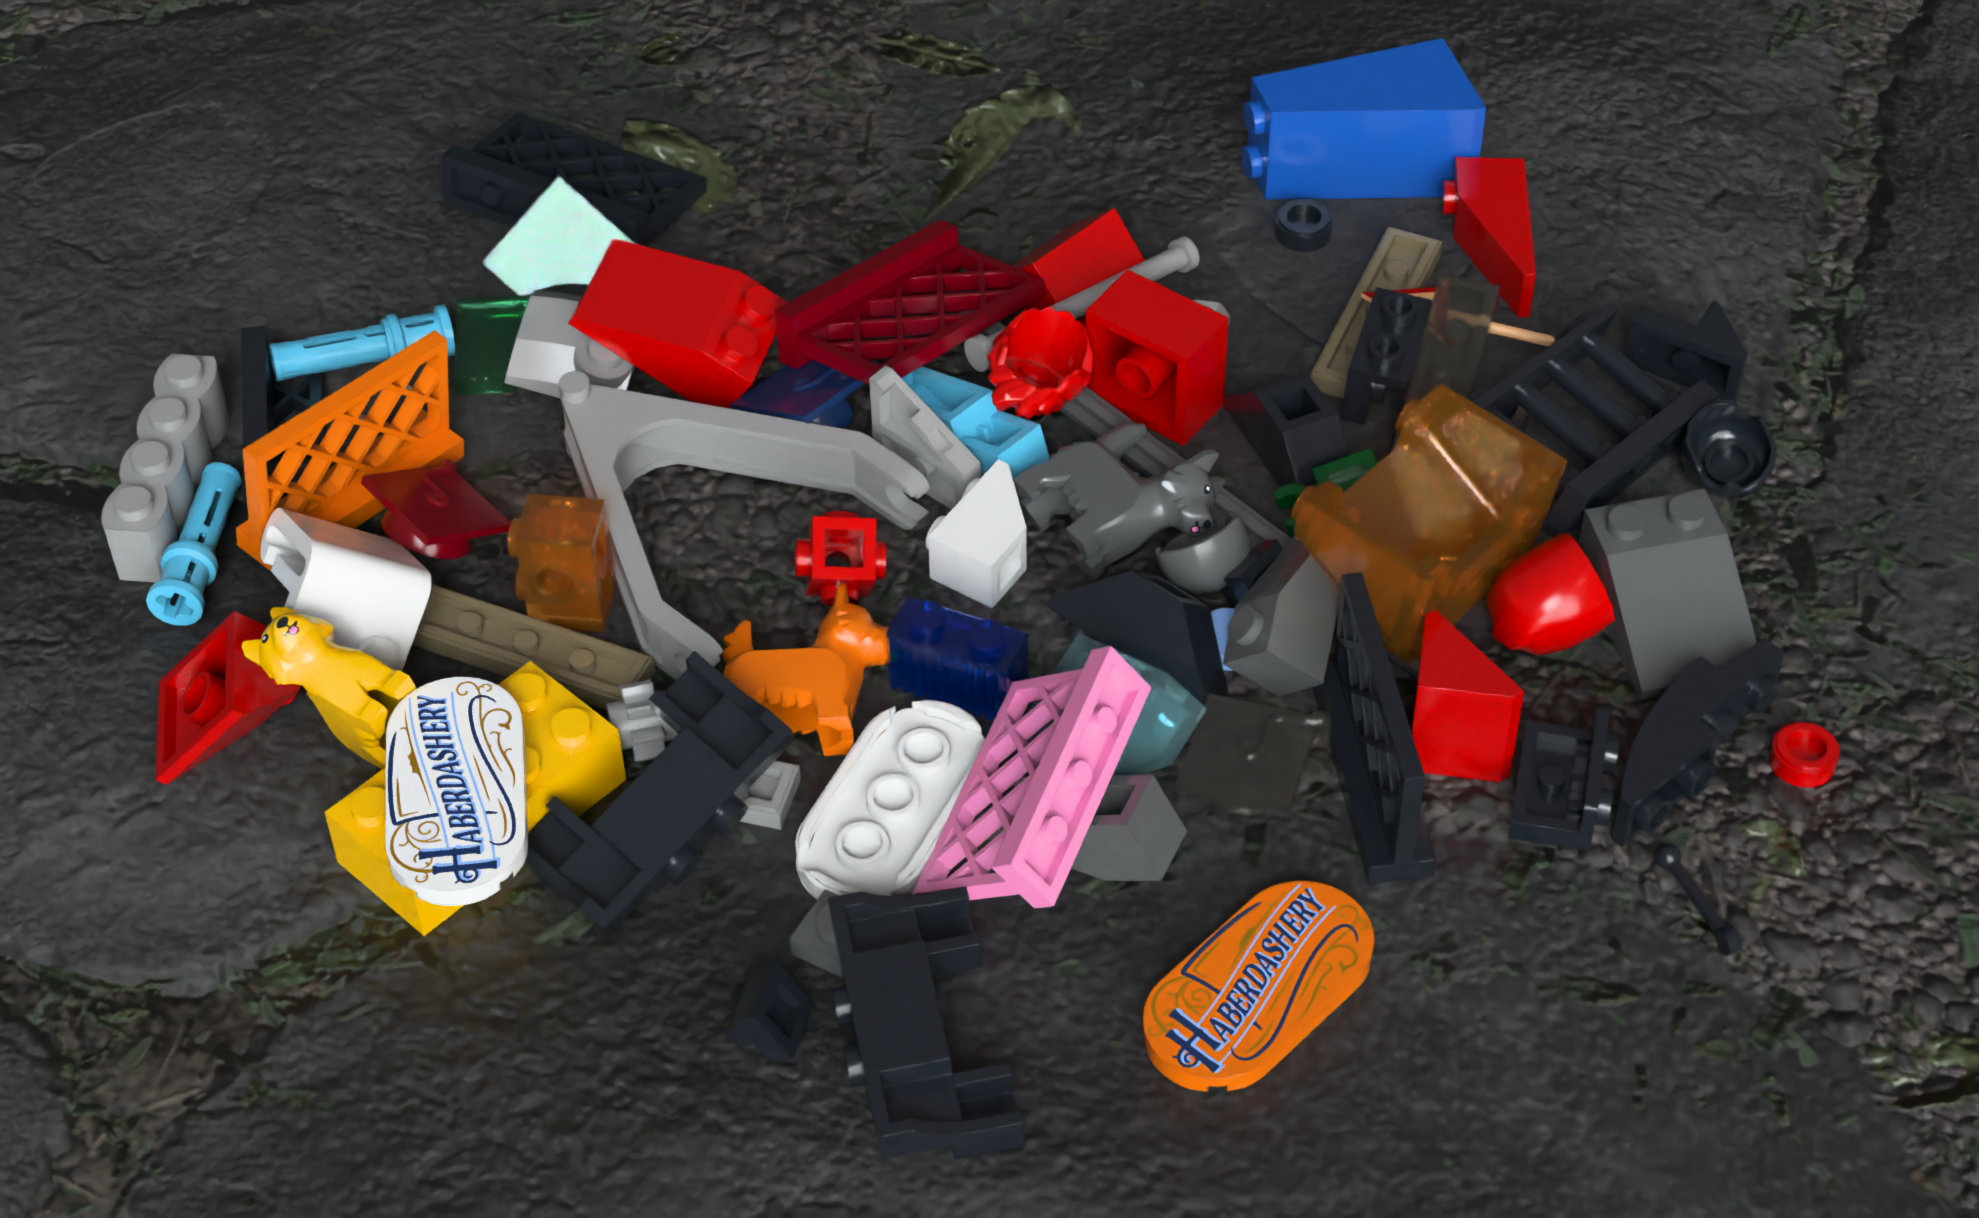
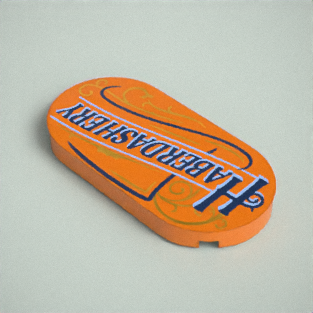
(1258, 986)

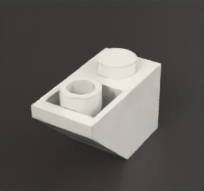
(981, 540)

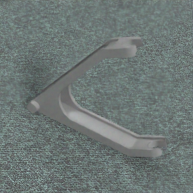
(628, 433)

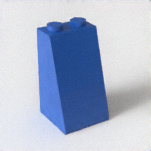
(1363, 125)

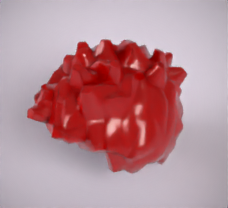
(1040, 362)

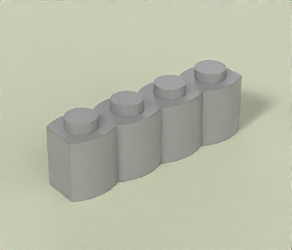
(165, 464)

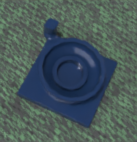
(804, 394)

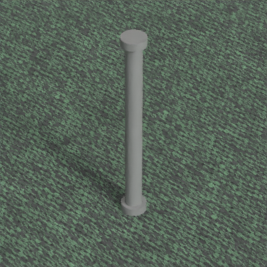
(1179, 256)

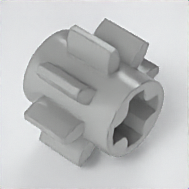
(637, 723)

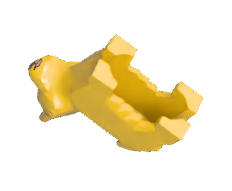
(343, 682)

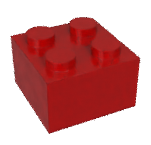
(1157, 356)

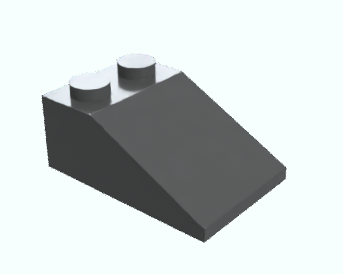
(1668, 586)

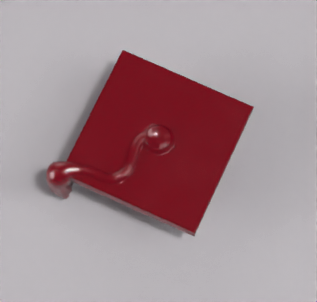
(434, 510)

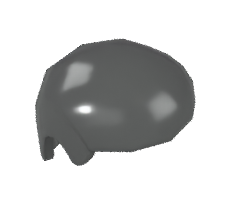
(1205, 560)

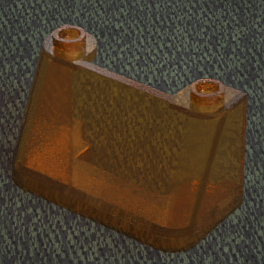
(1432, 515)

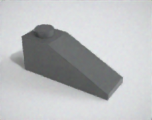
(1285, 624)
(1130, 833)

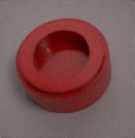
(1804, 754)

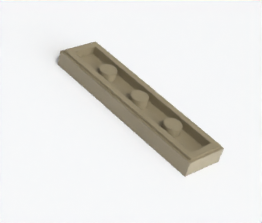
(1398, 263)
(507, 640)

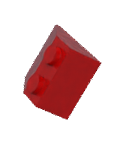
(680, 320)

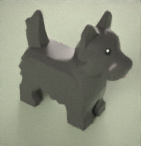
(1113, 505)

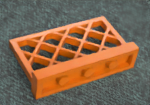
(336, 493)

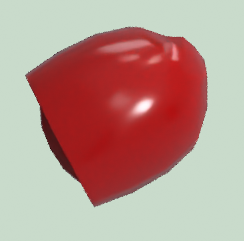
(1548, 599)

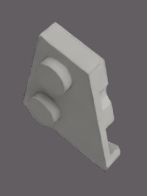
(920, 438)

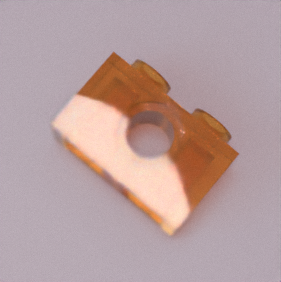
(564, 561)

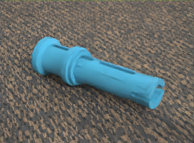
(357, 346)
(216, 495)

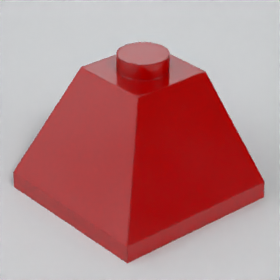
(214, 698)

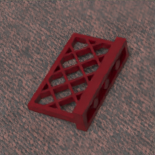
(901, 284)

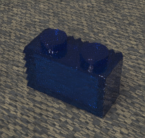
(954, 656)

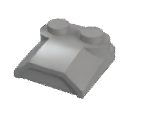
(551, 347)

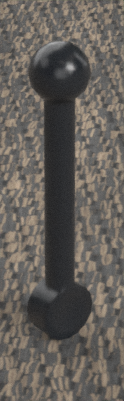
(1727, 937)

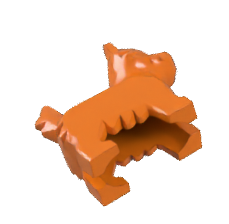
(815, 684)

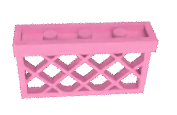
(1056, 798)

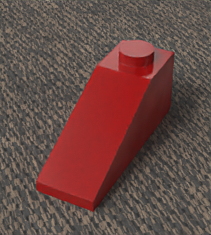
(1494, 224)

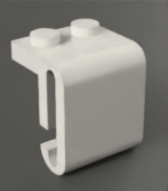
(350, 579)

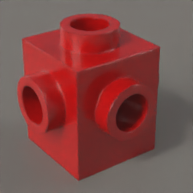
(846, 537)

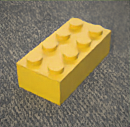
(567, 756)

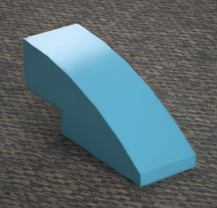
(977, 423)

